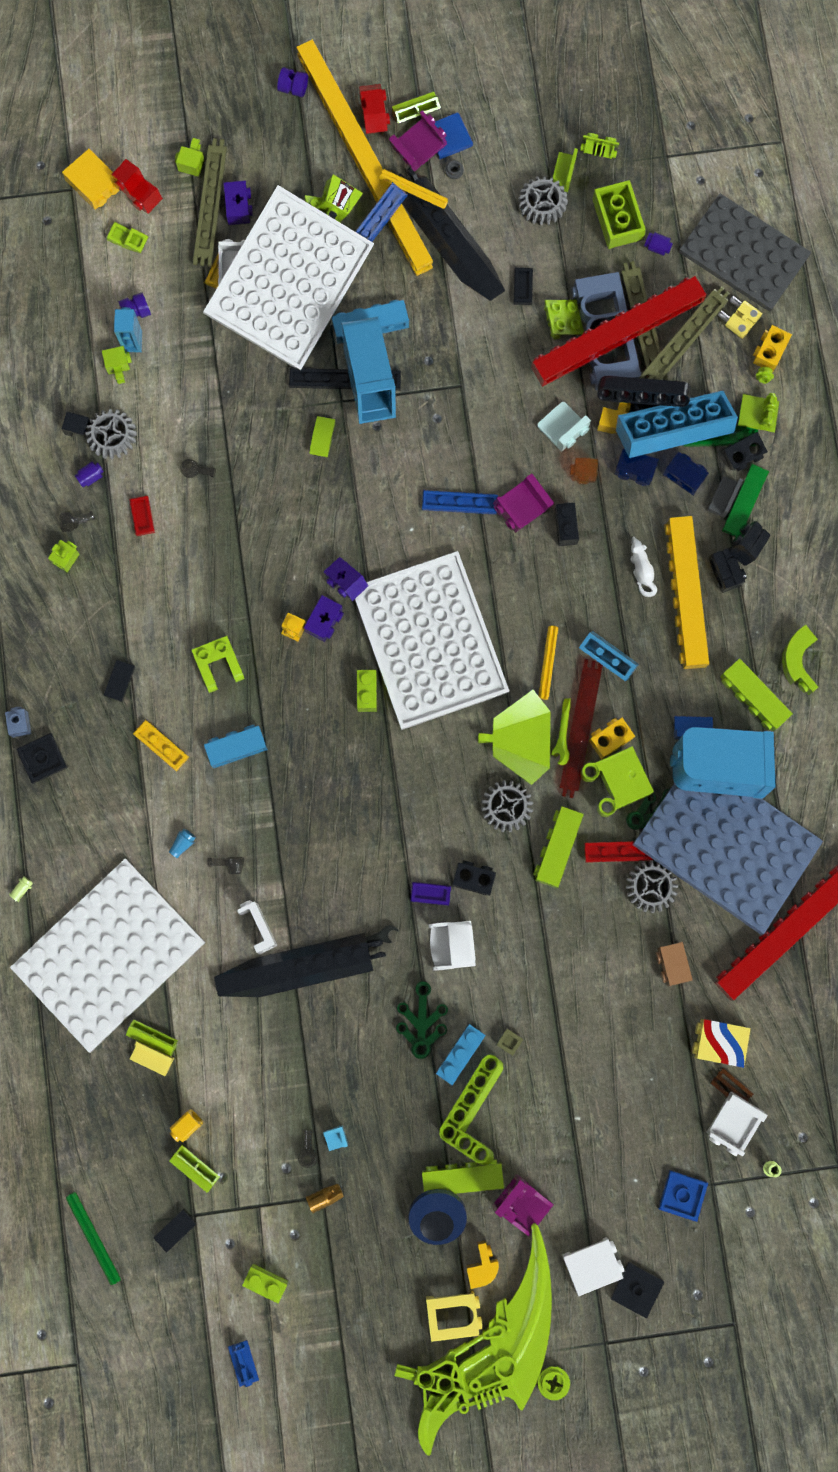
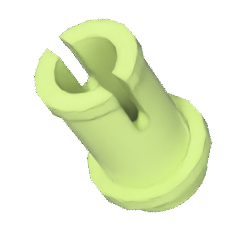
(21, 888)
(768, 1166)

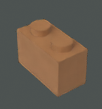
(674, 964)

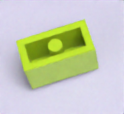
(366, 691)
(265, 1283)

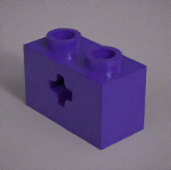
(235, 193)
(345, 579)
(324, 608)

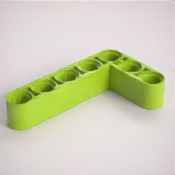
(471, 1110)

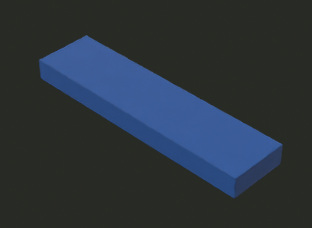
(381, 212)
(458, 502)

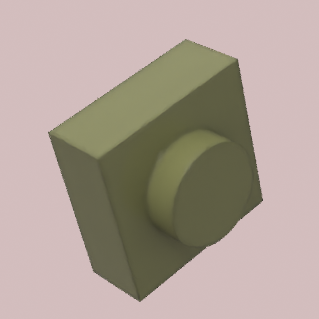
(509, 1042)

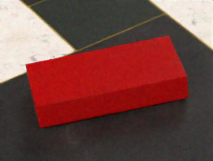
(142, 515)

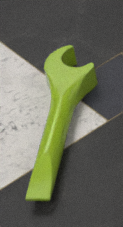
(561, 746)

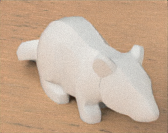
(643, 569)

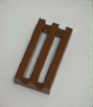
(735, 1081)

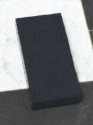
(523, 286)
(119, 681)
(174, 1230)

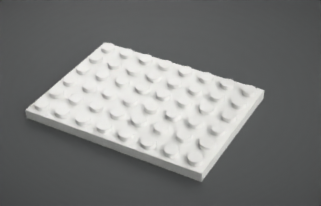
(288, 278)
(430, 640)
(107, 955)

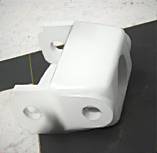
(452, 945)

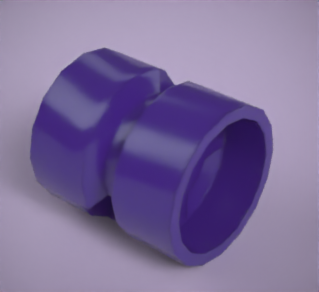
(292, 82)
(137, 303)

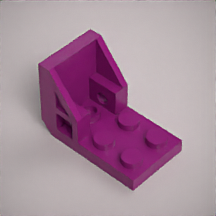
(522, 1205)

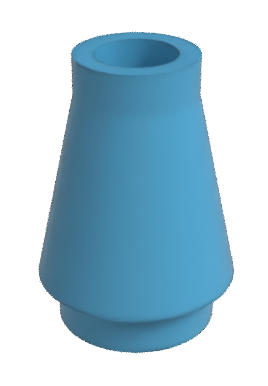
(182, 843)

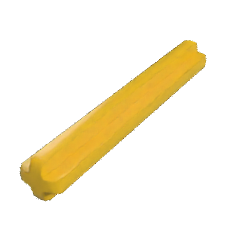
(414, 188)
(548, 661)

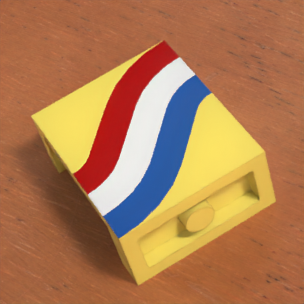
(721, 1043)

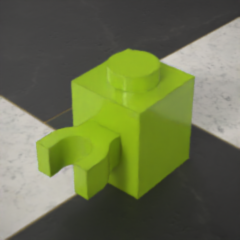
(190, 159)
(117, 361)
(64, 555)

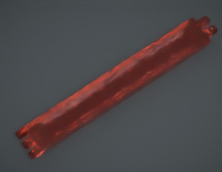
(580, 727)

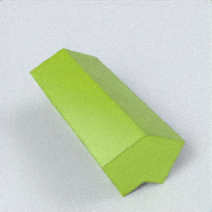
(413, 107)
(152, 1038)
(194, 1169)

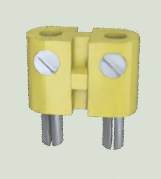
(742, 319)

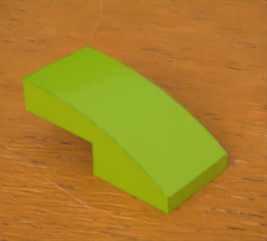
(127, 238)
(322, 436)

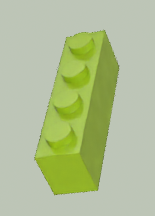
(755, 695)
(559, 847)
(464, 1178)

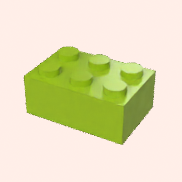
(618, 214)

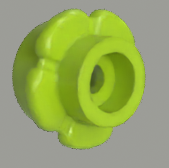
(764, 375)

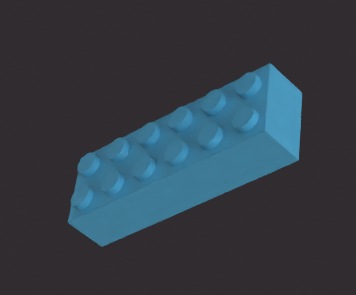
(672, 426)

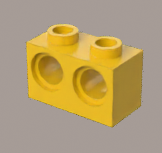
(769, 347)
(613, 740)

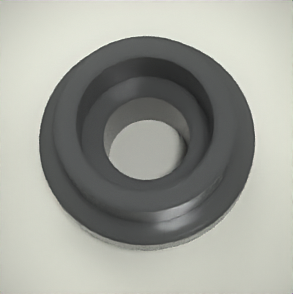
(454, 165)

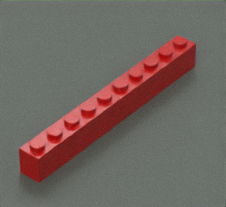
(618, 330)
(780, 938)

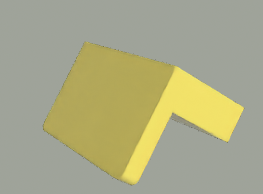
(151, 1058)

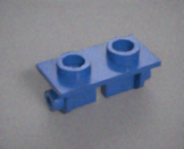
(243, 1363)

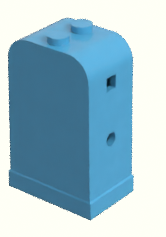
(369, 370)
(724, 762)

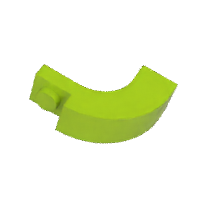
(792, 660)

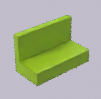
(564, 169)

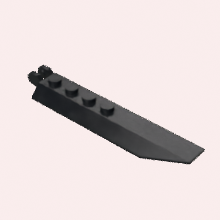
(453, 241)
(299, 967)

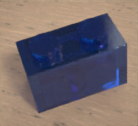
(636, 468)
(686, 473)

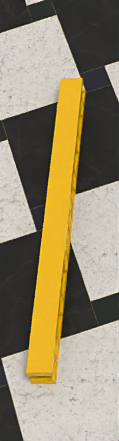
(362, 153)

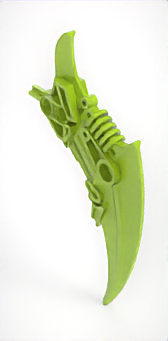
(512, 1358)

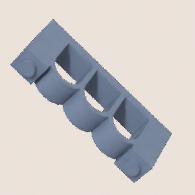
(601, 288)

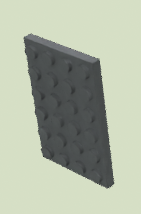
(744, 252)

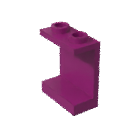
(419, 142)
(523, 503)

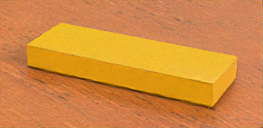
(161, 745)

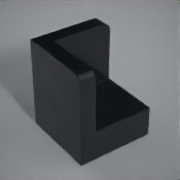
(75, 424)

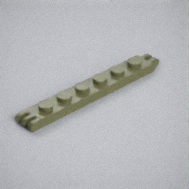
(210, 203)
(636, 294)
(686, 335)

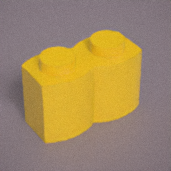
(186, 1126)

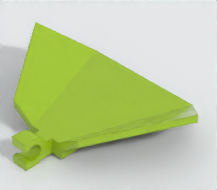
(522, 737)

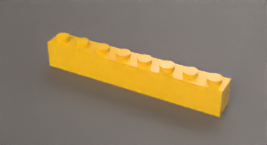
(687, 593)

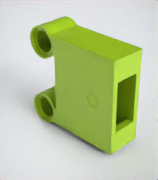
(623, 779)

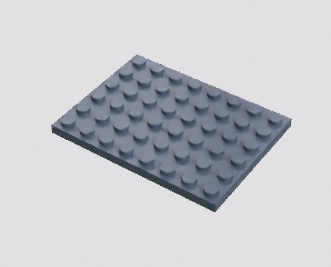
(730, 850)

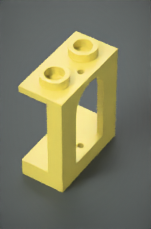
(468, 1300)

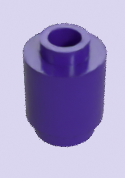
(658, 243)
(89, 474)

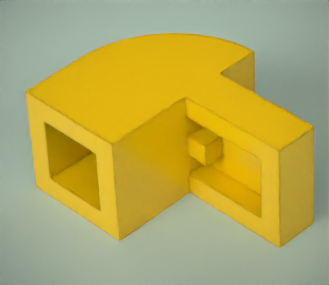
(609, 418)
(484, 1272)

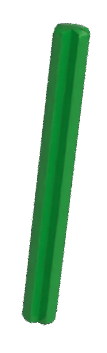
(93, 1238)

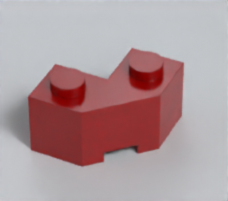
(373, 108)
(140, 191)

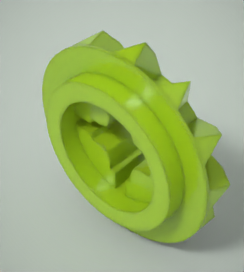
(557, 1392)

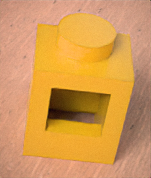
(293, 627)

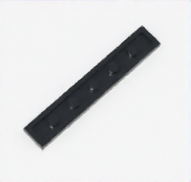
(328, 378)

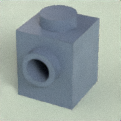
(18, 722)

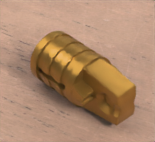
(324, 1197)

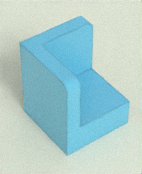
(335, 1138)

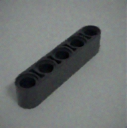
(644, 391)

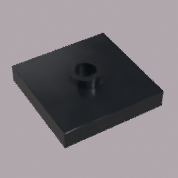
(41, 758)
(637, 1290)

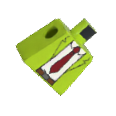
(339, 198)

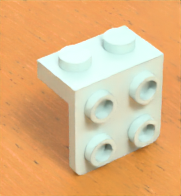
(563, 426)

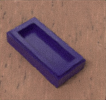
(430, 893)

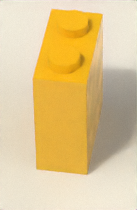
(91, 179)

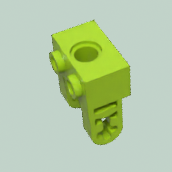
(212, 652)

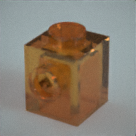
(584, 470)

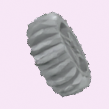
(545, 210)
(98, 428)
(522, 799)
(657, 893)

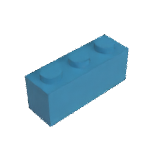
(128, 329)
(608, 656)
(235, 746)
(460, 1054)

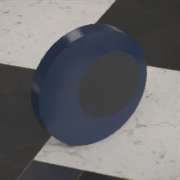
(437, 1216)

